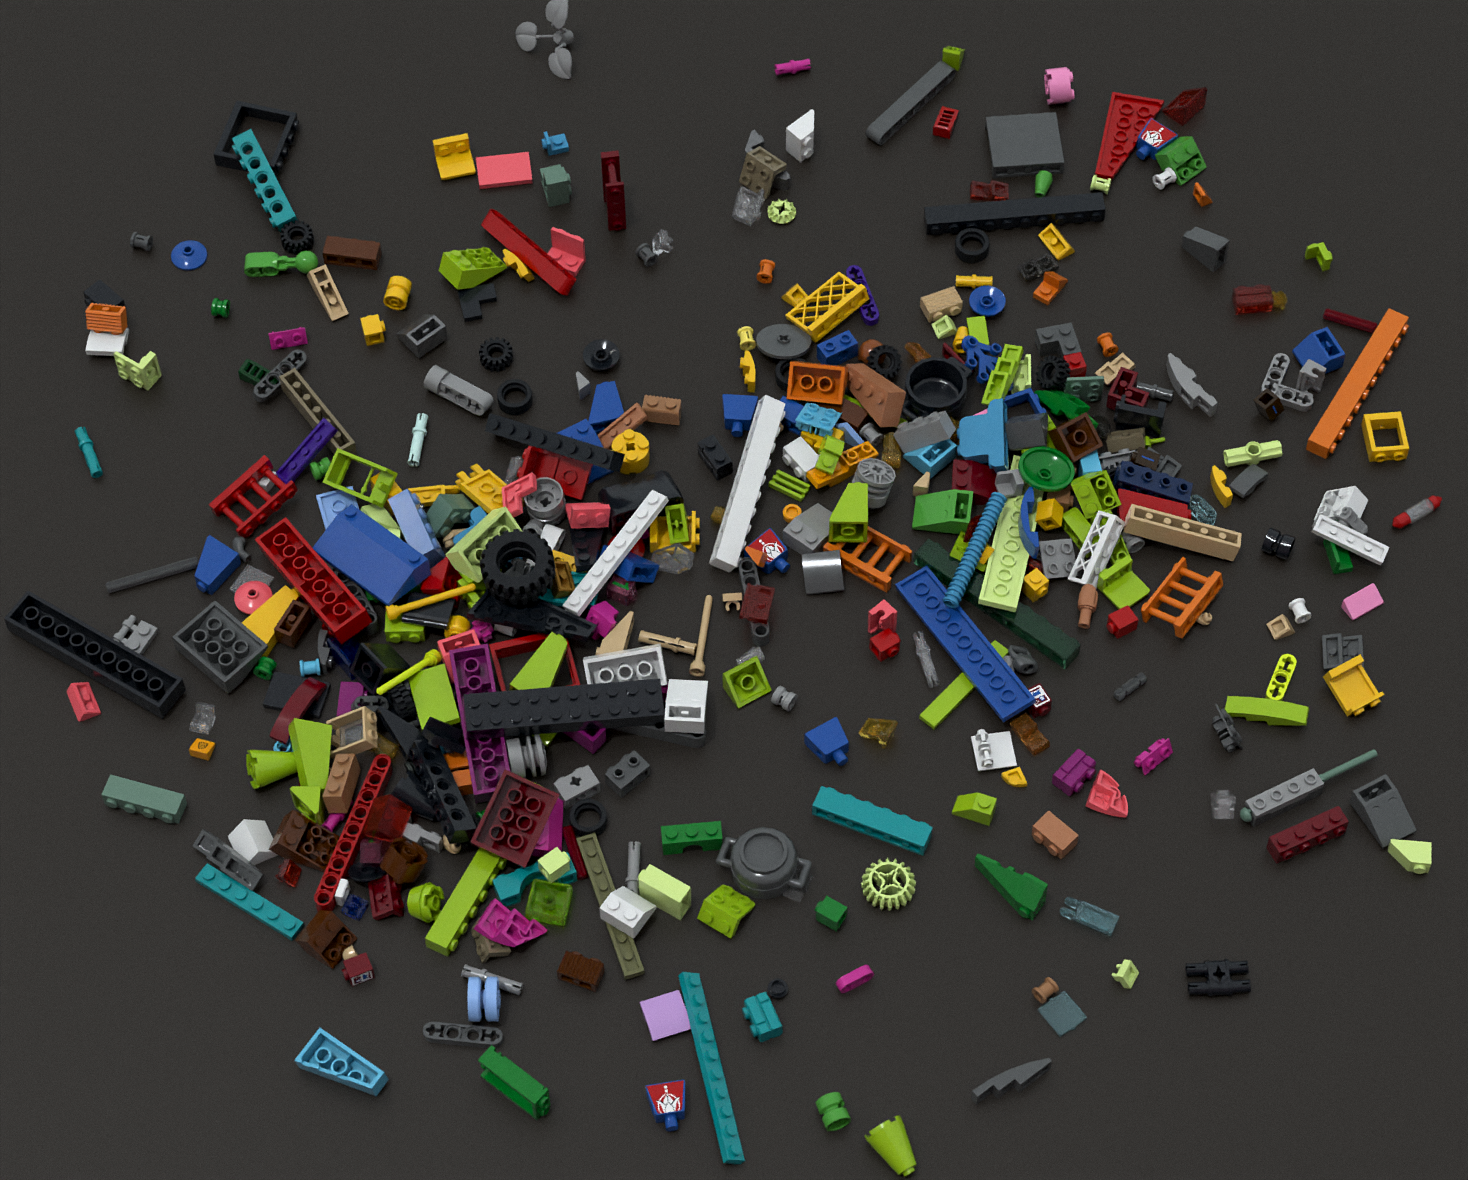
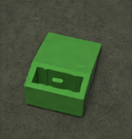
(943, 511)

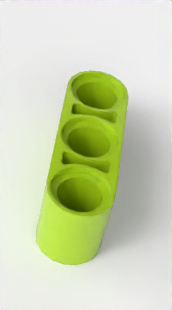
(1077, 528)

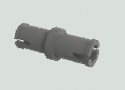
(1155, 391)

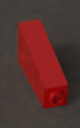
(1167, 506)

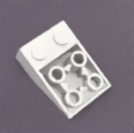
(686, 706)

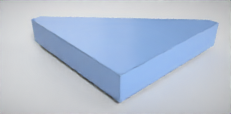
(850, 434)

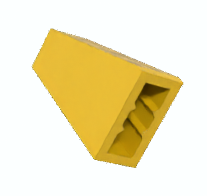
(267, 616)

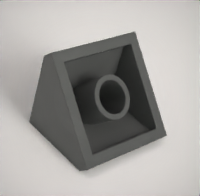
(1027, 431)

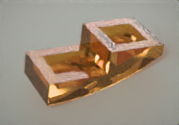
(1029, 734)

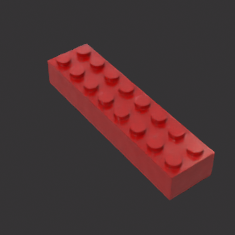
(313, 580)

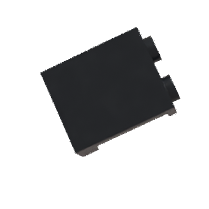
(1136, 417)

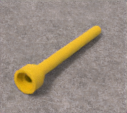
(394, 611)

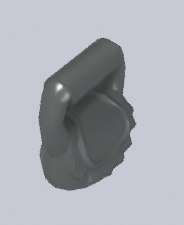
(1022, 659)

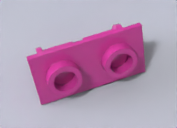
(287, 338)
(1158, 752)

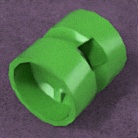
(834, 1114)

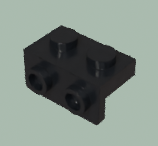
(444, 735)

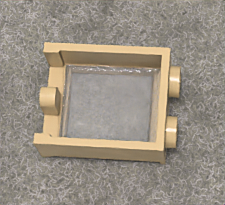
(354, 731)

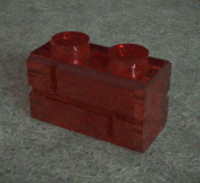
(1252, 299)

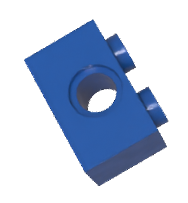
(837, 349)

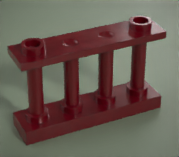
(613, 190)

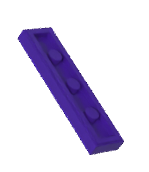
(306, 451)

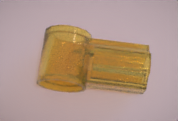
(891, 452)
(385, 747)

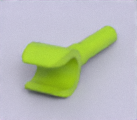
(1151, 441)

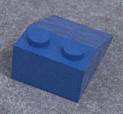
(584, 432)

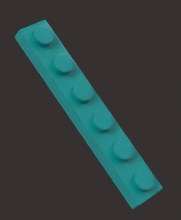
(249, 902)

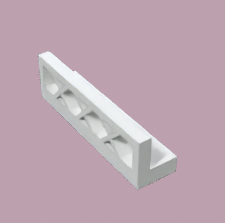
(1349, 539)
(1100, 551)

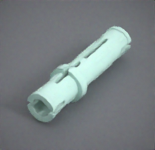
(419, 433)

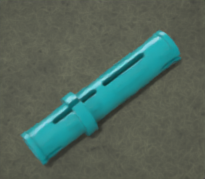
(86, 446)

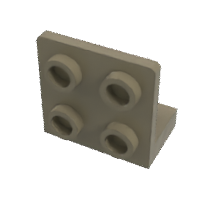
(760, 170)

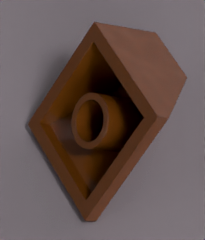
(1075, 437)

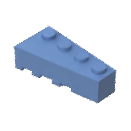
(415, 526)

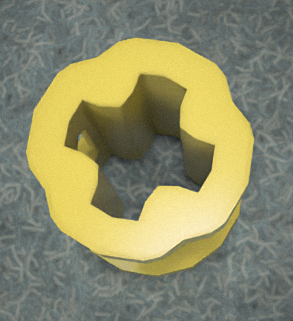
(746, 338)

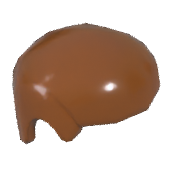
(868, 346)

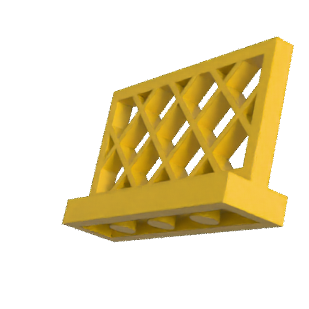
(836, 313)

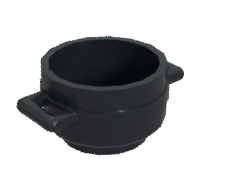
(935, 386)

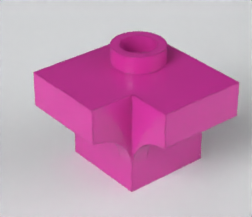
(604, 617)

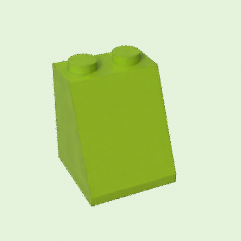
(850, 515)

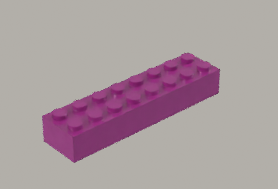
(485, 756)

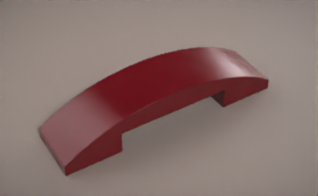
(296, 707)

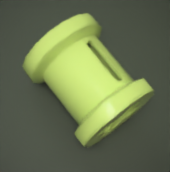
(1100, 184)

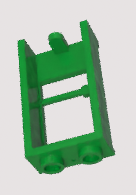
(515, 1083)

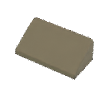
(1126, 439)

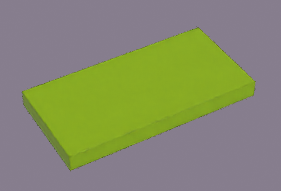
(434, 695)

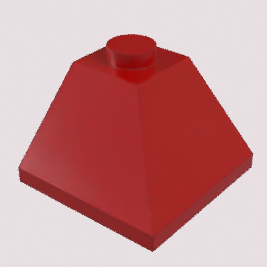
(442, 579)

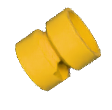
(397, 293)

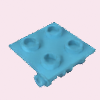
(817, 417)

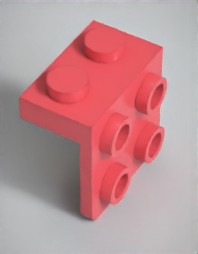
(588, 515)

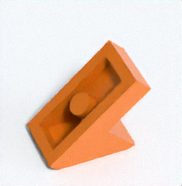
(1050, 287)

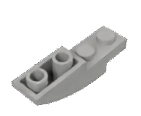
(1184, 383)
(417, 834)

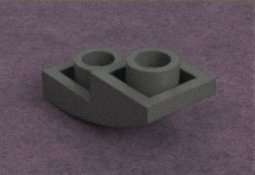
(1247, 480)
(324, 652)

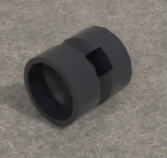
(1282, 549)

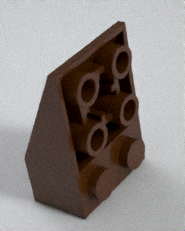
(304, 841)

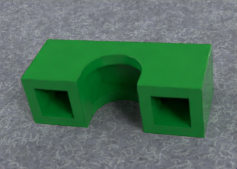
(704, 834)

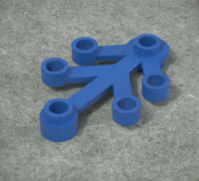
(972, 346)

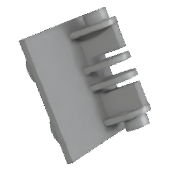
(1057, 557)

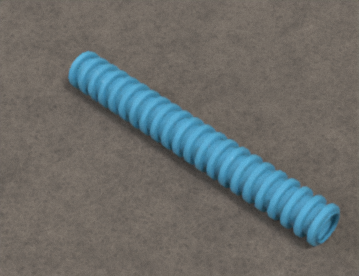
(974, 550)

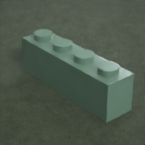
(144, 799)

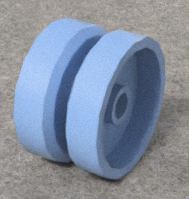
(483, 999)

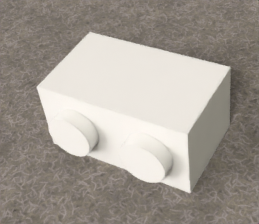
(800, 457)

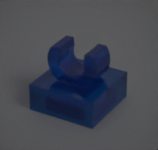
(354, 907)

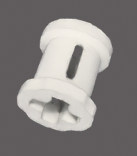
(1164, 178)
(1299, 610)

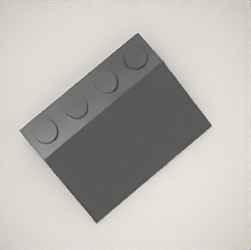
(220, 646)

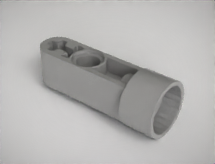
(457, 390)

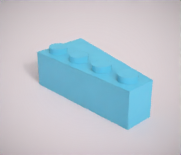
(339, 1063)

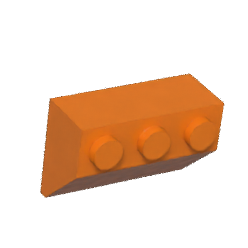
(817, 382)

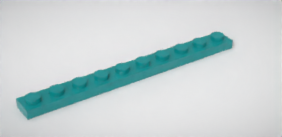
(711, 1068)

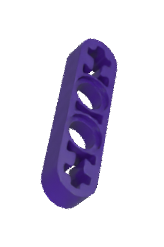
(863, 310)

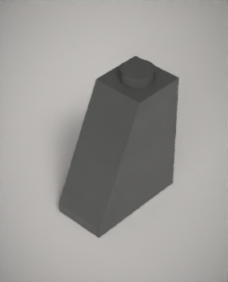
(1206, 247)

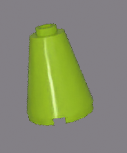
(269, 766)
(893, 1145)

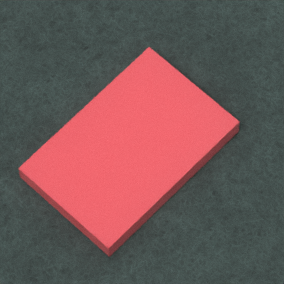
(504, 170)

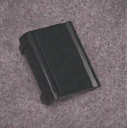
(433, 615)

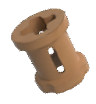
(1045, 990)

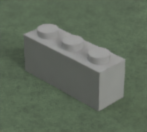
(924, 431)

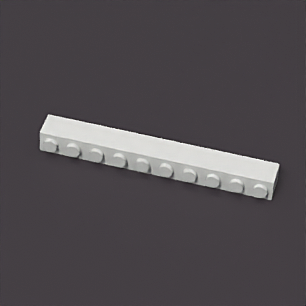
(747, 483)

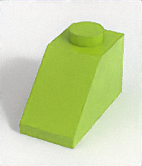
(975, 807)

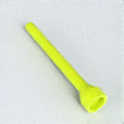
(431, 658)

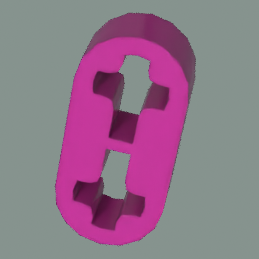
(854, 979)

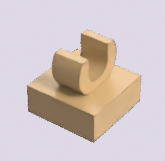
(732, 598)

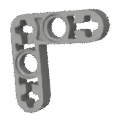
(1279, 389)

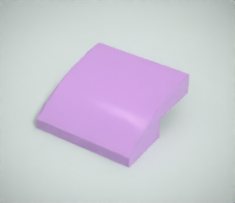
(665, 1015)

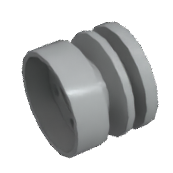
(879, 478)
(547, 502)
(526, 756)

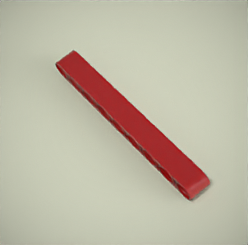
(353, 824)

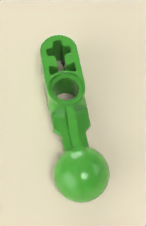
(270, 263)

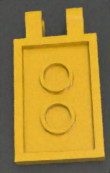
(483, 488)

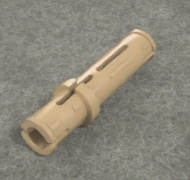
(689, 648)

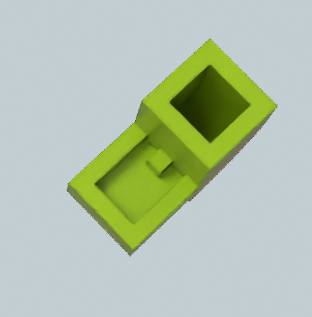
(829, 453)

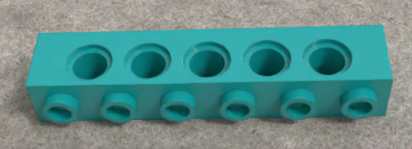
(245, 142)

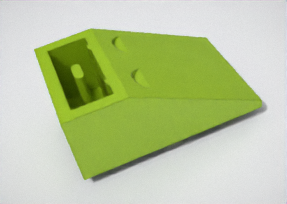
(470, 267)

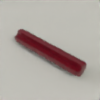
(1349, 320)
(574, 852)

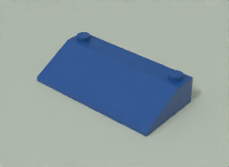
(372, 556)

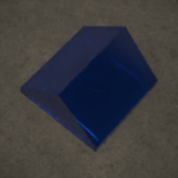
(344, 653)

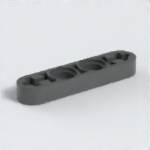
(275, 373)
(462, 1038)

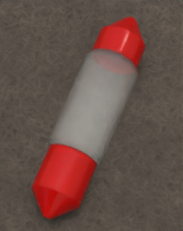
(1416, 511)

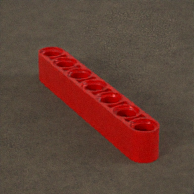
(528, 252)

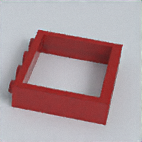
(524, 645)

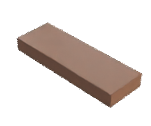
(629, 420)

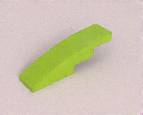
(1003, 374)
(1267, 710)

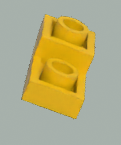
(513, 261)
(748, 367)
(1218, 482)

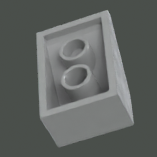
(808, 530)

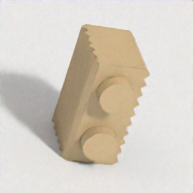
(941, 303)

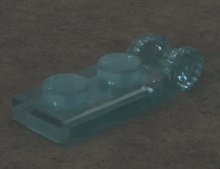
(1090, 915)

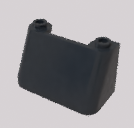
(629, 495)

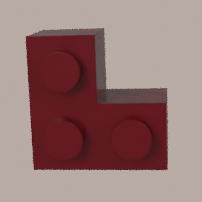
(1125, 384)

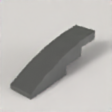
(228, 859)
(1017, 1077)

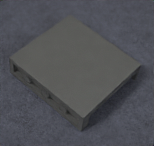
(1024, 144)

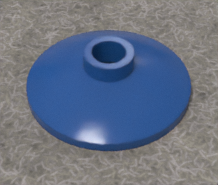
(189, 255)
(987, 295)

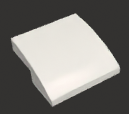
(106, 343)

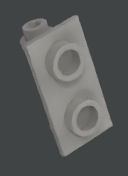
(1109, 459)
(1348, 518)

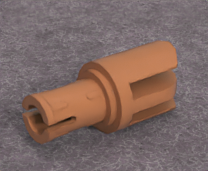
(1087, 605)

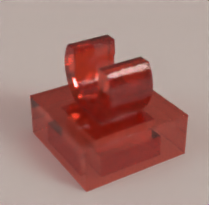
(288, 873)

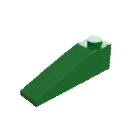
(1021, 891)

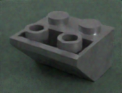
(423, 334)

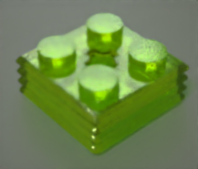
(551, 913)

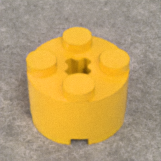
(636, 451)

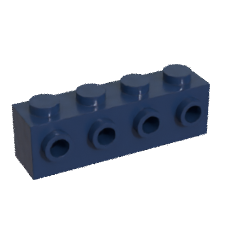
(1152, 483)

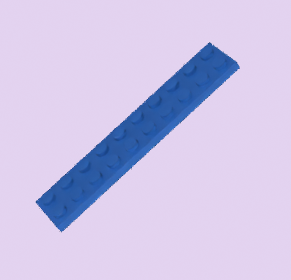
(965, 645)

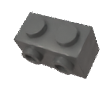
(627, 773)

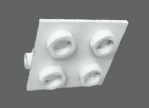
(993, 750)

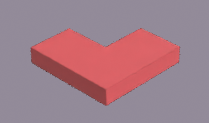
(515, 491)

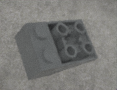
(1382, 810)

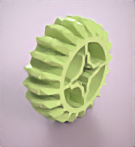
(890, 894)

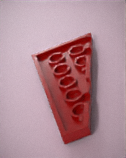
(1123, 125)

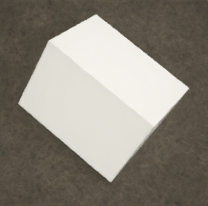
(252, 841)

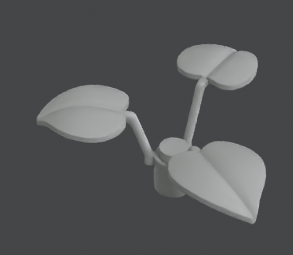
(561, 60)

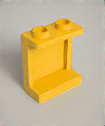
(660, 536)
(1352, 687)

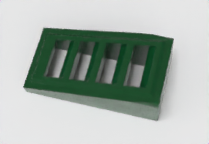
(249, 368)

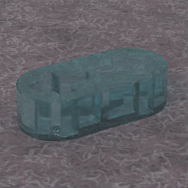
(1202, 509)

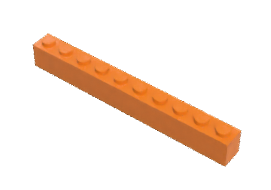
(1356, 385)

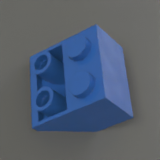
(1322, 349)

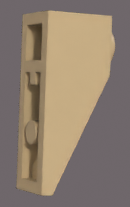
(327, 292)
(618, 637)

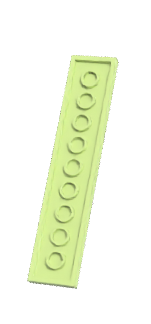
(1009, 559)

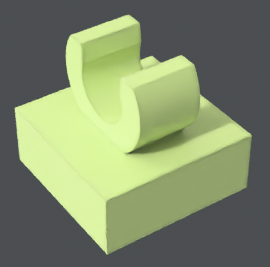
(1127, 973)

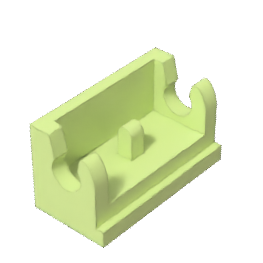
(1023, 375)

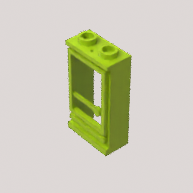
(339, 467)

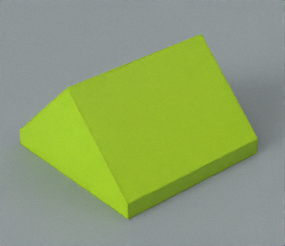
(746, 682)
(309, 802)

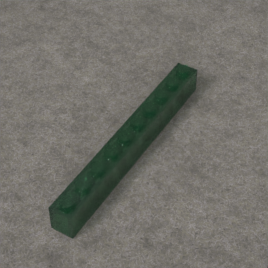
(1024, 622)

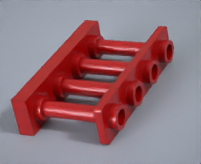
(247, 481)

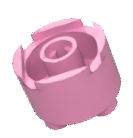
(1058, 85)

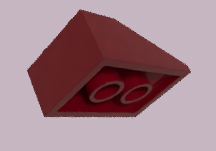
(974, 477)

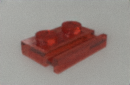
(757, 603)

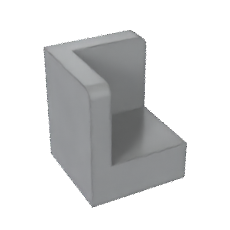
(1009, 483)

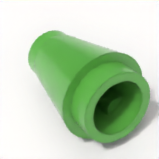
(1042, 183)

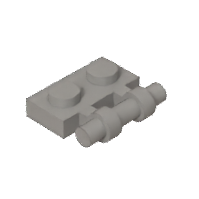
(141, 635)

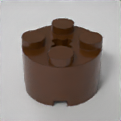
(404, 861)

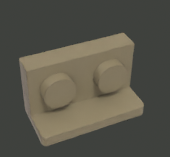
(488, 948)

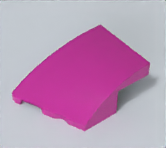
(507, 926)

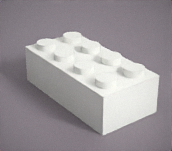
(626, 665)

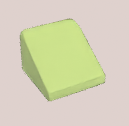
(944, 327)

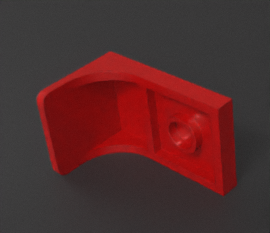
(569, 472)

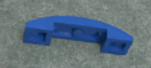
(1029, 539)

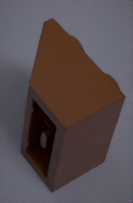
(326, 938)

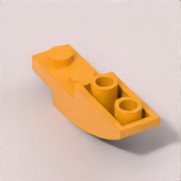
(845, 466)

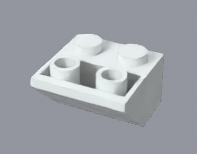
(1337, 499)

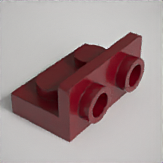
(385, 897)

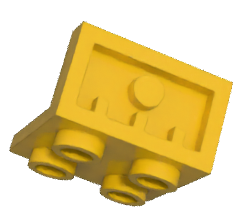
(453, 156)

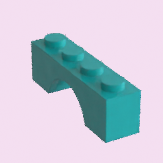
(510, 886)

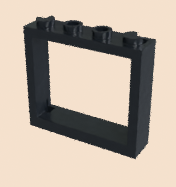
(225, 159)

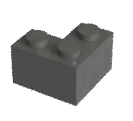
(1057, 339)

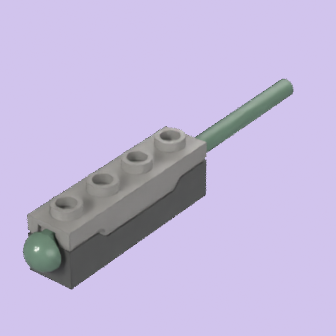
(1294, 792)

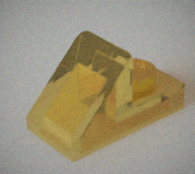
(879, 729)

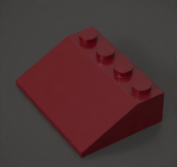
(514, 818)

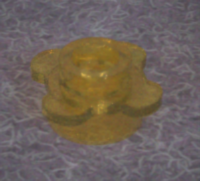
(1279, 299)

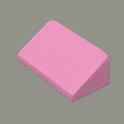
(1362, 602)

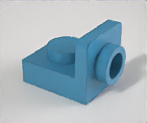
(555, 144)

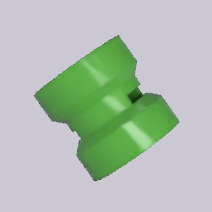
(320, 469)

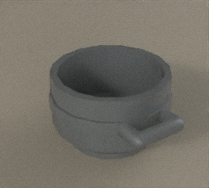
(763, 862)

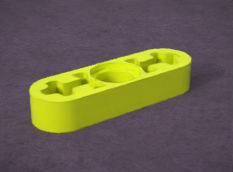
(1280, 672)

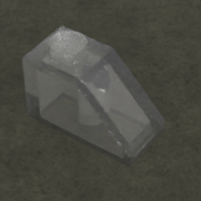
(673, 558)

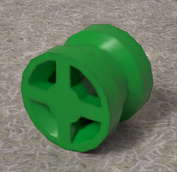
(220, 307)
(265, 668)

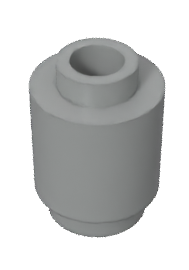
(536, 525)

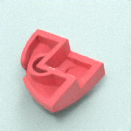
(1106, 796)

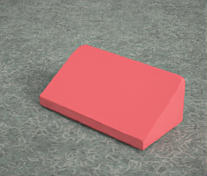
(83, 701)

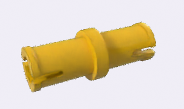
(973, 281)

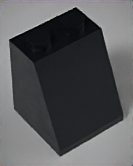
(377, 665)

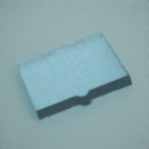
(1062, 1013)

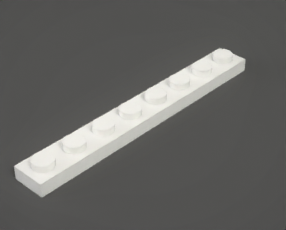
(615, 553)

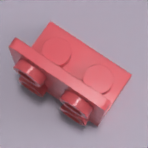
(567, 250)

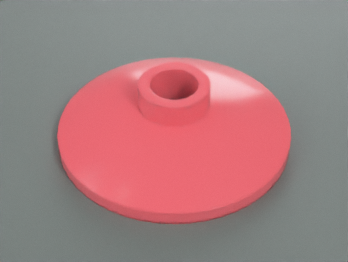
(247, 603)

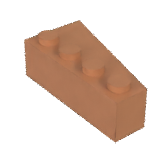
(876, 394)

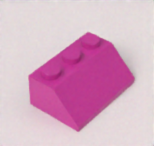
(552, 832)

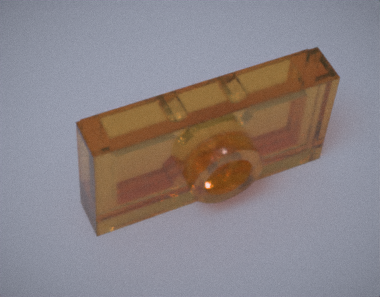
(917, 351)

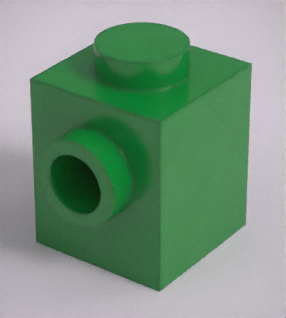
(831, 913)

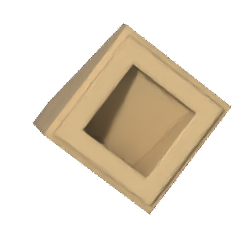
(922, 485)
(1280, 627)

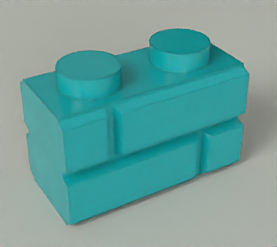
(762, 1017)

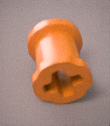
(765, 273)
(1107, 344)

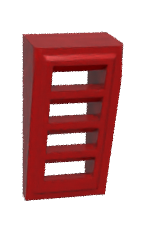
(943, 131)

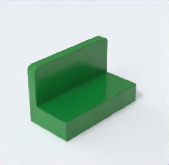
(1338, 558)

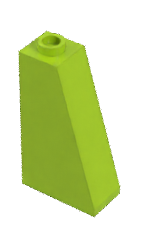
(543, 665)
(311, 751)

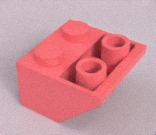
(457, 641)

